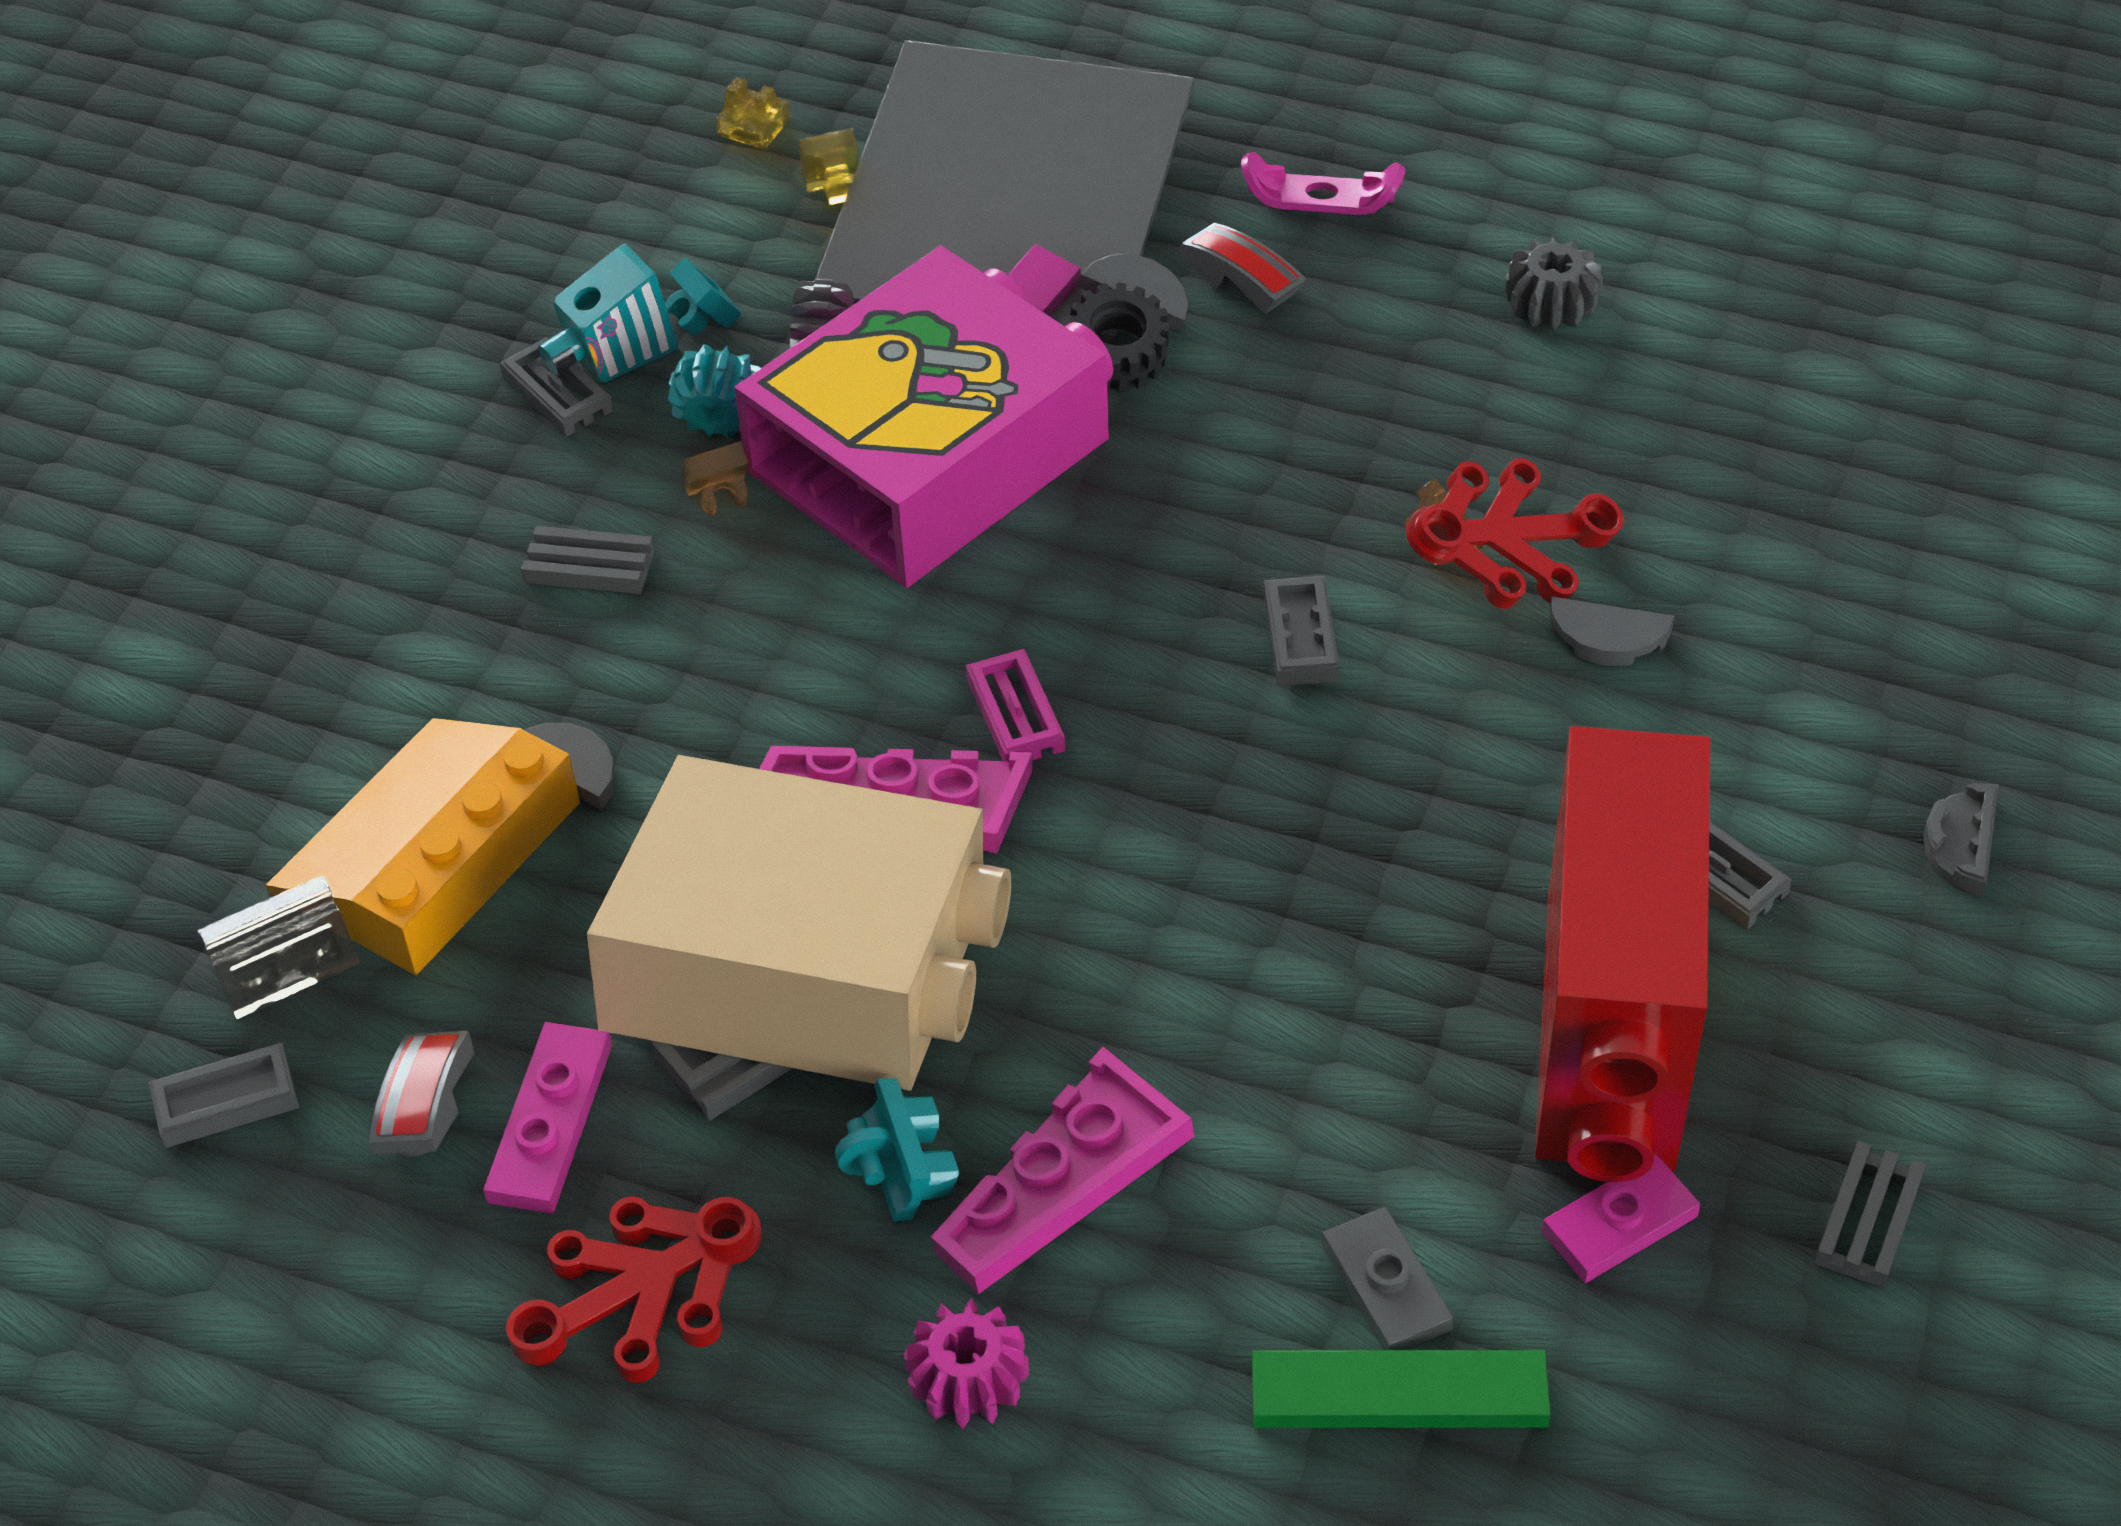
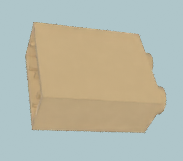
(796, 922)

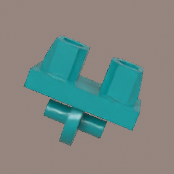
(888, 1150)

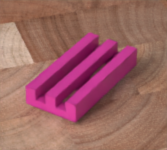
(1028, 741)

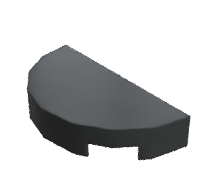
(1143, 273)
(1607, 632)
(589, 757)
(1961, 836)

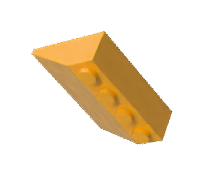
(436, 835)

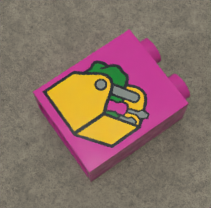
(925, 413)

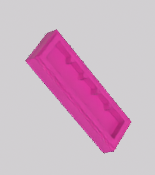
(548, 1118)

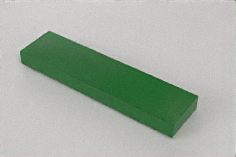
(1400, 1389)

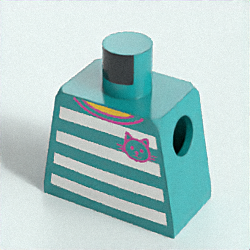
(611, 319)

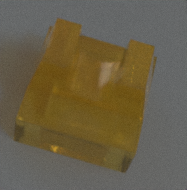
(752, 115)
(829, 163)

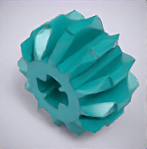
(705, 391)

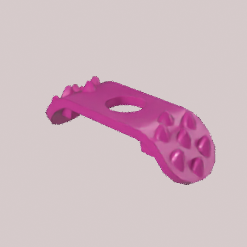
(1290, 191)

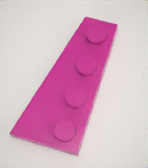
(961, 781)
(1075, 1162)

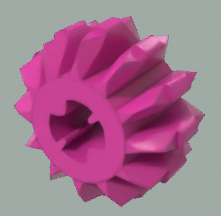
(966, 1389)

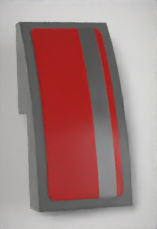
(1258, 271)
(417, 1093)

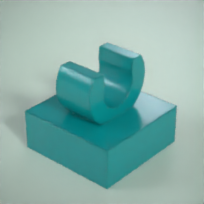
(701, 299)

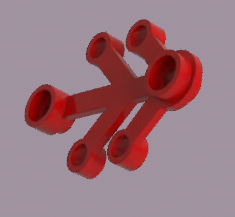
(1444, 536)
(642, 1276)

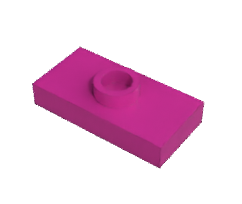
(1619, 1220)

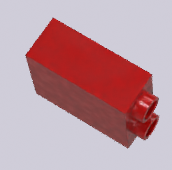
(1624, 951)

